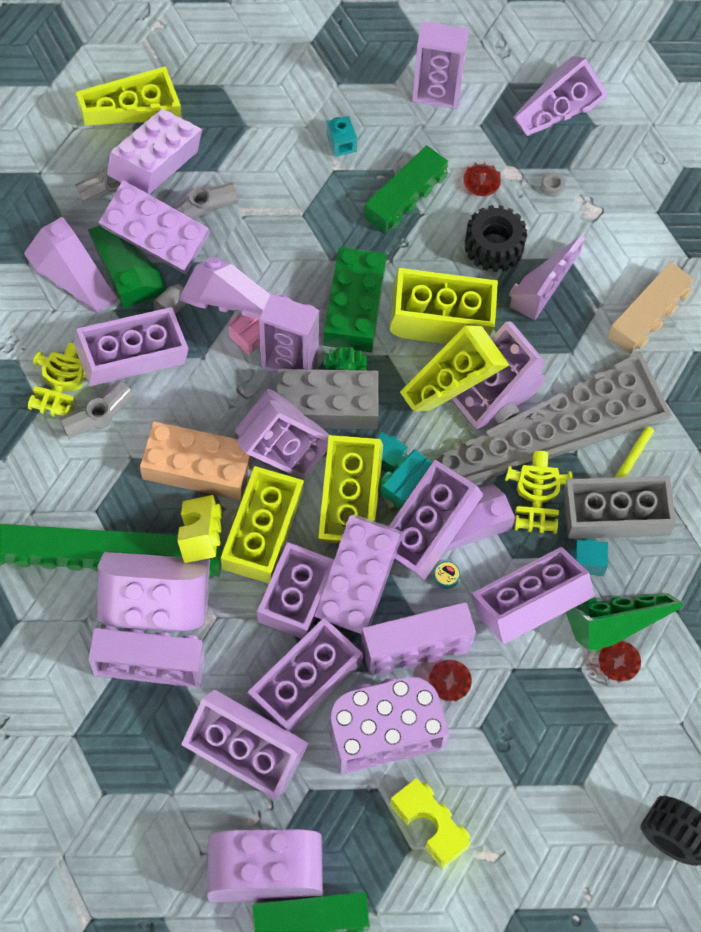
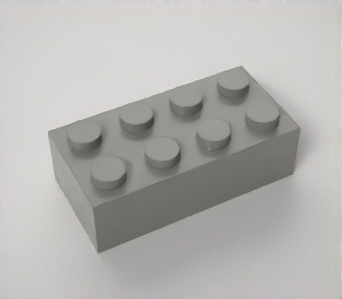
(332, 396)
(619, 507)

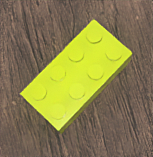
(349, 484)
(262, 524)

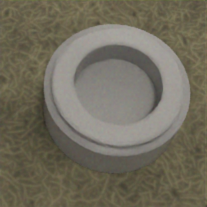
(553, 184)
(506, 413)

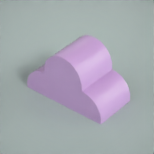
(510, 385)
(282, 435)

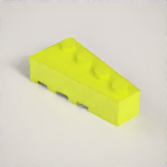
(129, 99)
(456, 368)

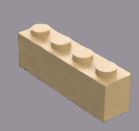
(650, 308)

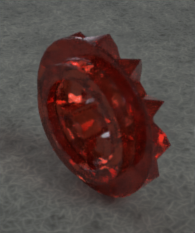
(473, 183)
(631, 660)
(461, 675)

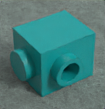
(341, 136)
(392, 451)
(591, 555)

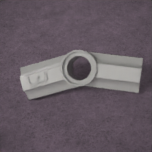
(96, 186)
(214, 198)
(109, 402)

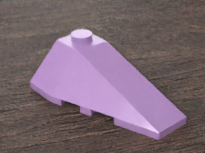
(565, 93)
(64, 260)
(539, 285)
(224, 286)
(487, 519)

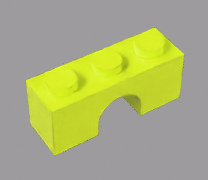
(202, 524)
(417, 802)

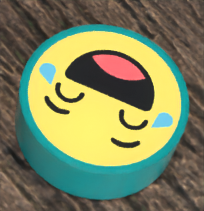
(446, 575)

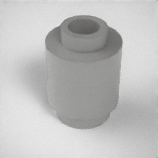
(170, 298)

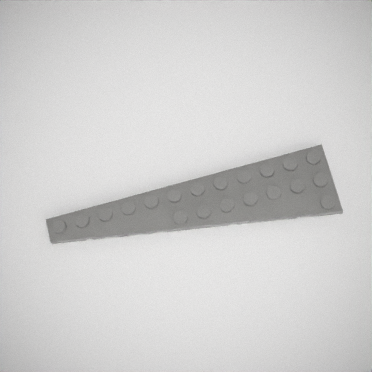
(587, 414)

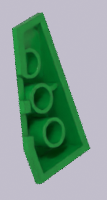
(129, 271)
(608, 622)

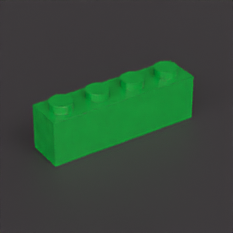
(406, 189)
(314, 914)

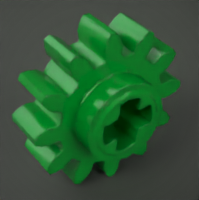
(344, 359)

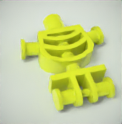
(68, 376)
(539, 473)

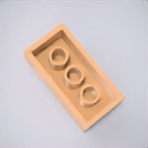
(195, 461)

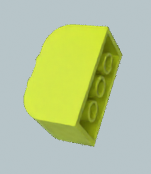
(439, 305)

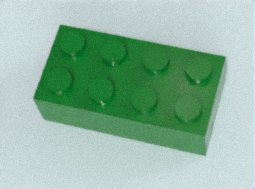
(355, 299)

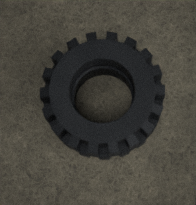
(498, 222)
(674, 829)

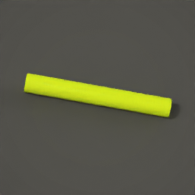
(635, 452)

